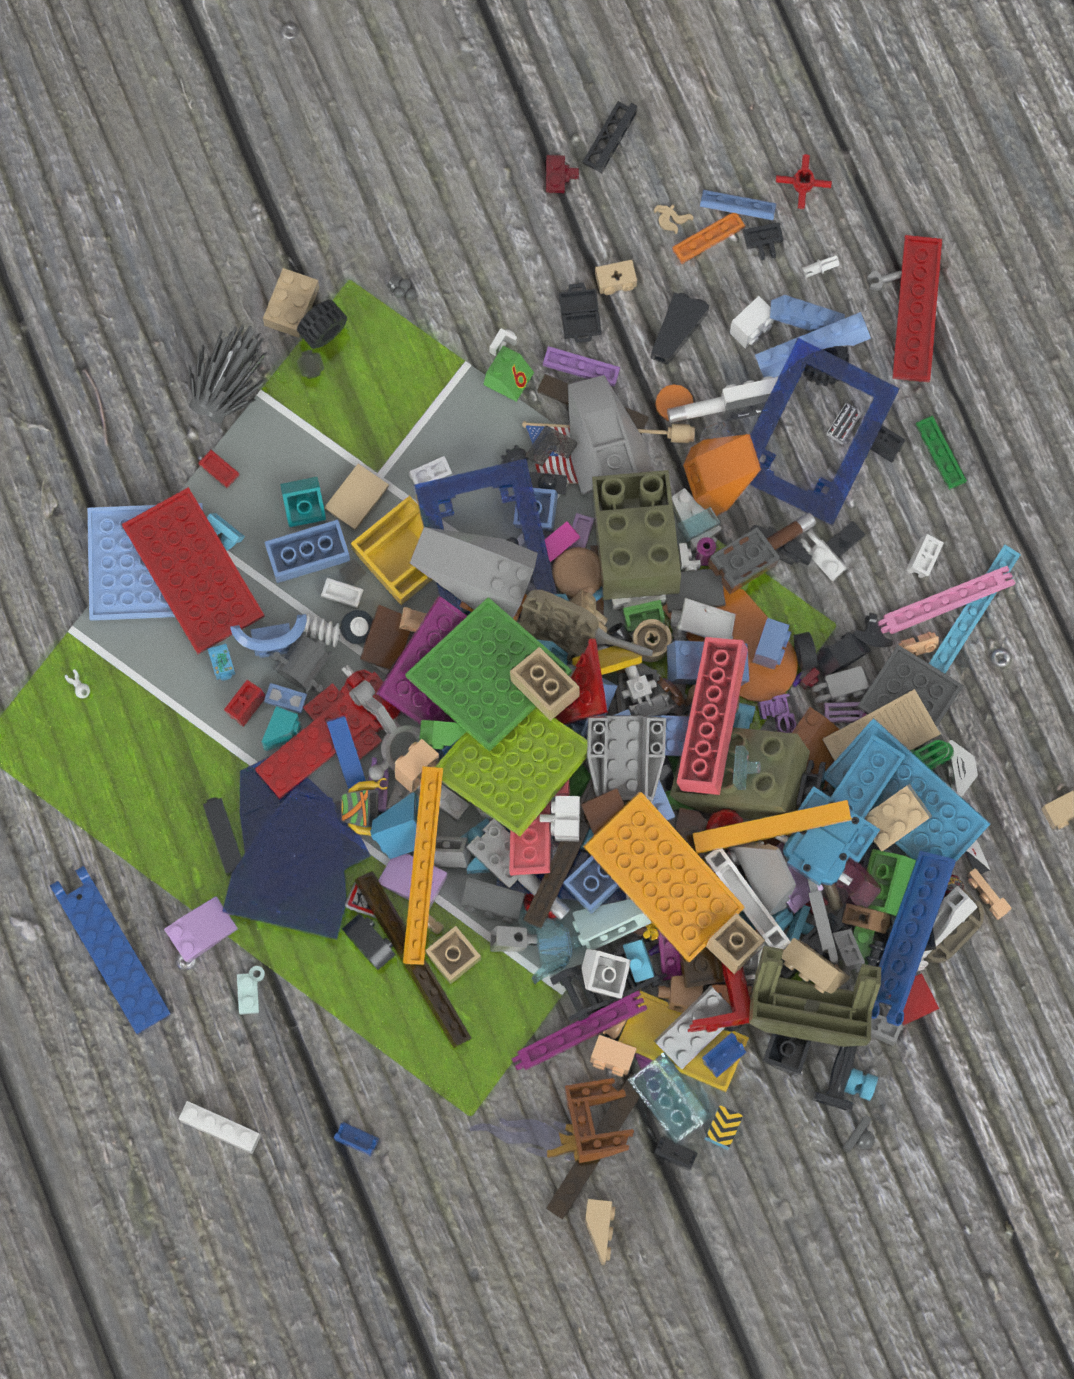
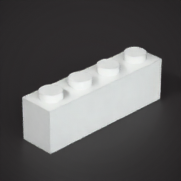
(219, 1127)

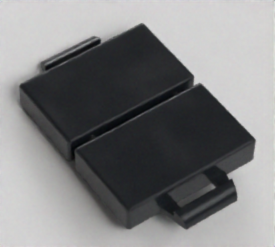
(580, 313)

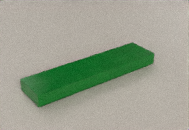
(940, 452)

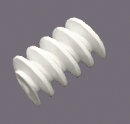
(322, 631)

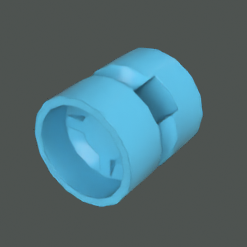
(861, 1084)

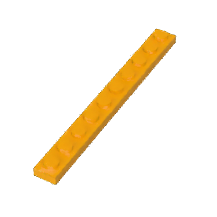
(423, 865)

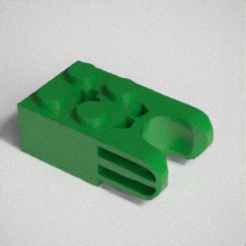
(935, 753)

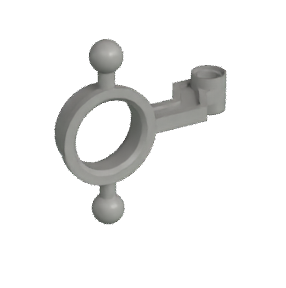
(363, 696)

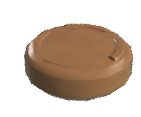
(577, 571)

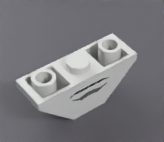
(961, 769)

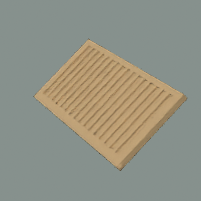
(903, 718)

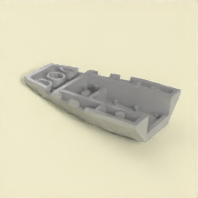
(476, 567)

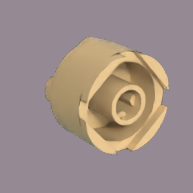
(659, 633)

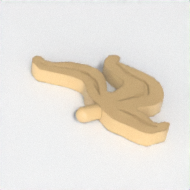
(665, 216)

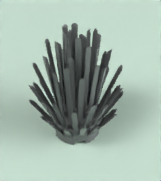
(223, 373)

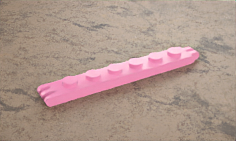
(946, 600)

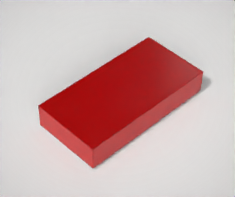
(218, 469)

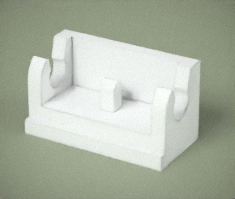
(433, 470)
(924, 556)

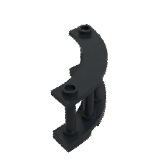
(565, 978)

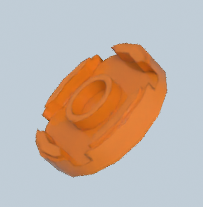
(671, 397)

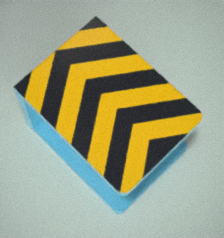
(723, 1127)

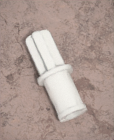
(820, 266)

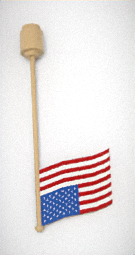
(561, 466)

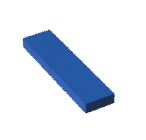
(346, 751)

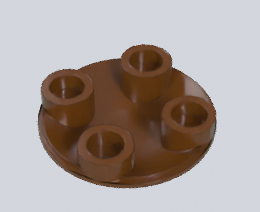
(676, 694)

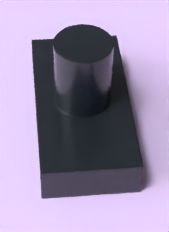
(845, 539)

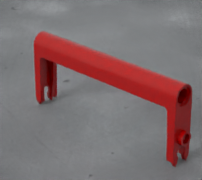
(739, 1003)

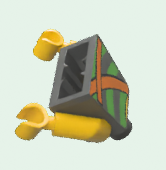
(360, 806)

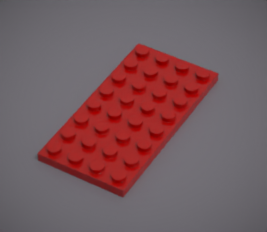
(192, 570)

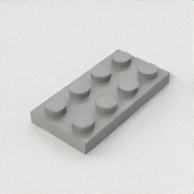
(685, 1045)

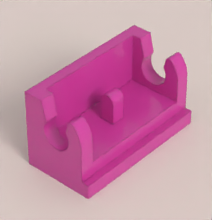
(561, 540)

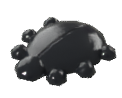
(514, 454)

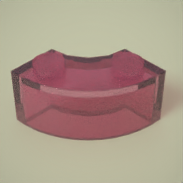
(863, 886)

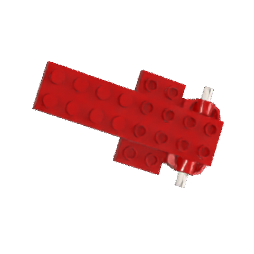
(314, 743)

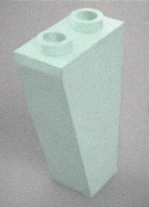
(608, 923)

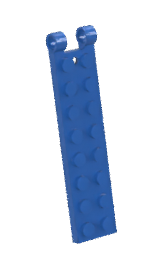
(911, 932)
(112, 953)

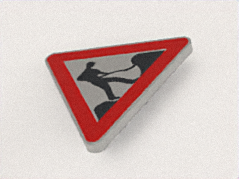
(357, 902)

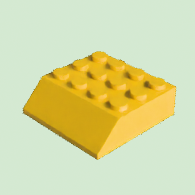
(389, 548)

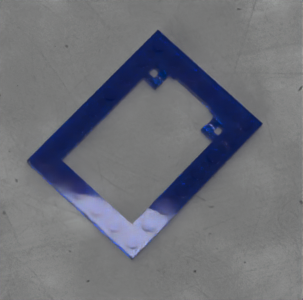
(501, 476)
(820, 505)

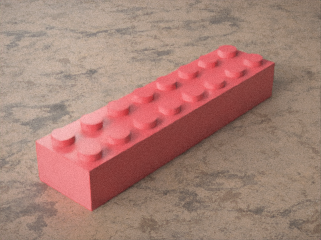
(712, 715)

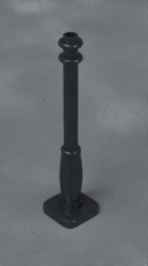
(846, 1055)

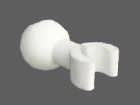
(80, 688)

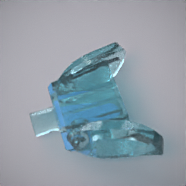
(553, 948)

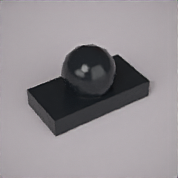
(549, 481)

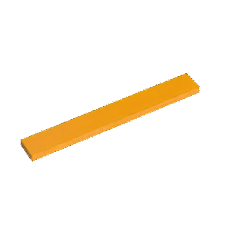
(772, 826)

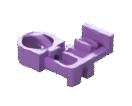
(780, 708)

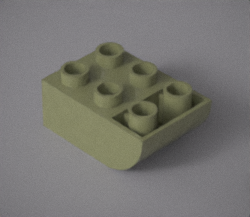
(636, 535)
(767, 793)

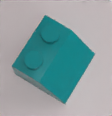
(303, 501)
(281, 729)

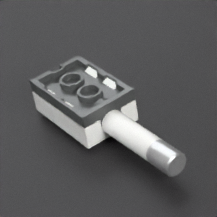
(734, 402)

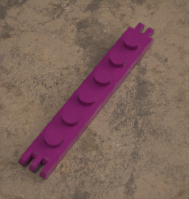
(579, 1031)

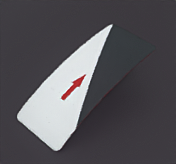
(977, 858)

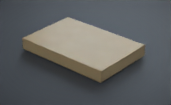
(356, 496)

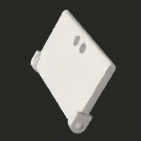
(713, 623)

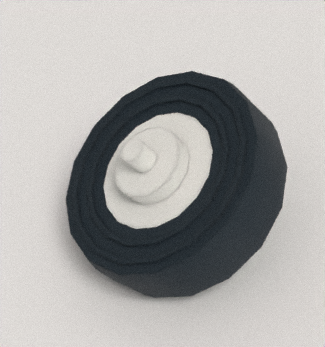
(356, 626)

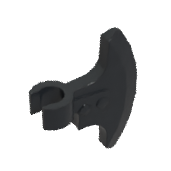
(872, 634)

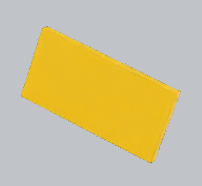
(647, 1026)

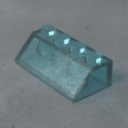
(670, 1097)

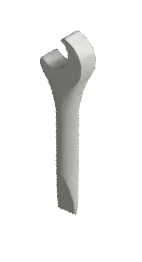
(604, 638)

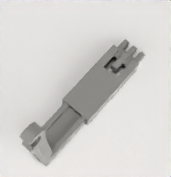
(822, 921)

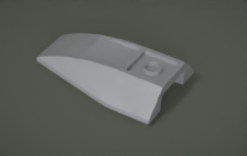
(604, 434)
(626, 754)

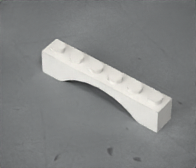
(753, 906)
(952, 912)

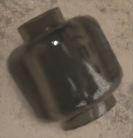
(310, 364)

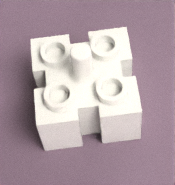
(564, 818)

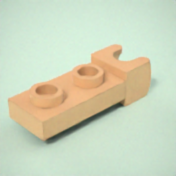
(999, 907)

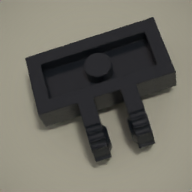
(763, 236)

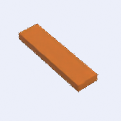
(708, 237)

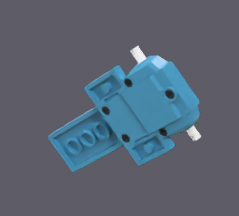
(823, 851)

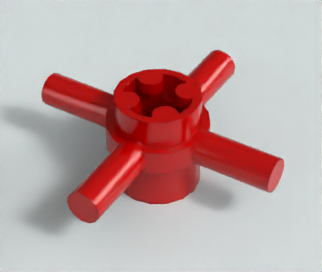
(810, 181)

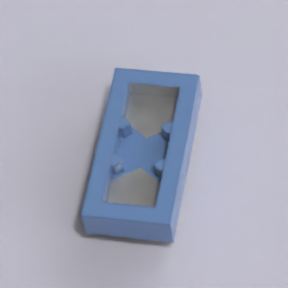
(285, 698)

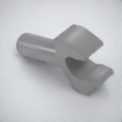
(882, 279)

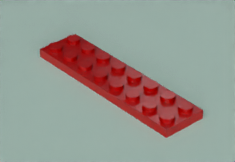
(917, 308)

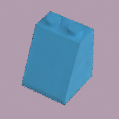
(397, 827)

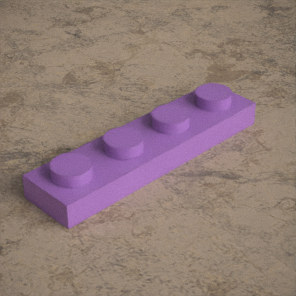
(580, 365)

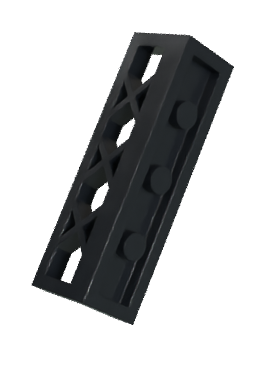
(613, 139)

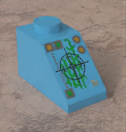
(221, 662)

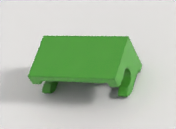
(638, 613)

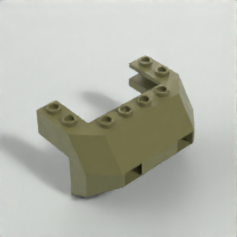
(804, 1012)

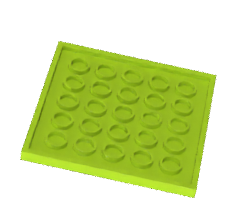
(518, 773)

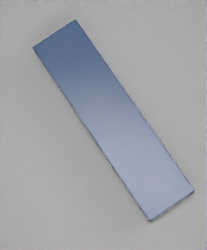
(738, 204)

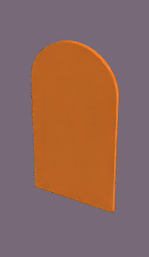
(748, 626)

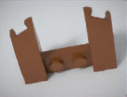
(579, 1099)

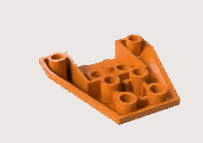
(721, 470)

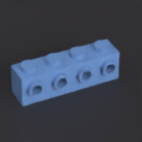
(802, 313)

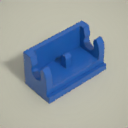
(724, 1055)
(356, 1139)

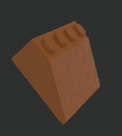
(812, 731)

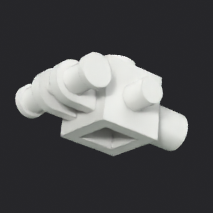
(637, 687)

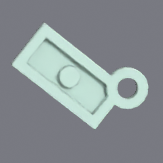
(248, 991)

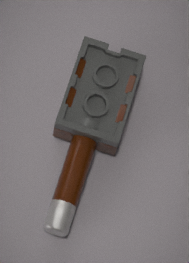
(754, 554)

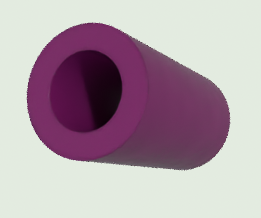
(705, 549)

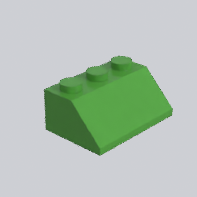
(892, 875)

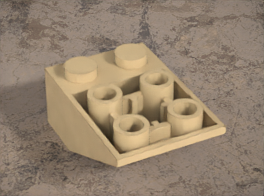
(598, 1222)

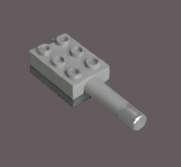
(494, 853)

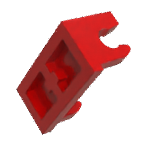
(245, 703)

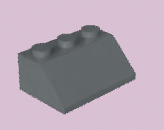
(492, 900)

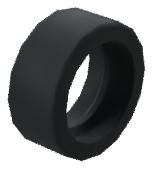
(805, 650)

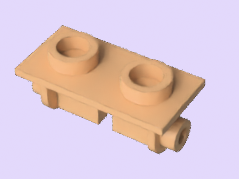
(927, 643)

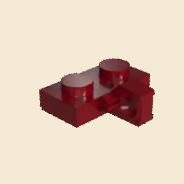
(558, 173)

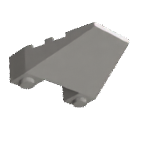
(765, 872)

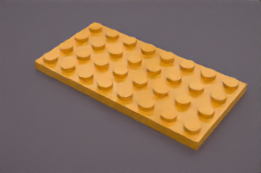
(663, 876)

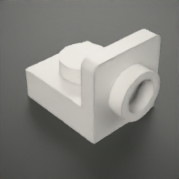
(499, 341)
(684, 557)

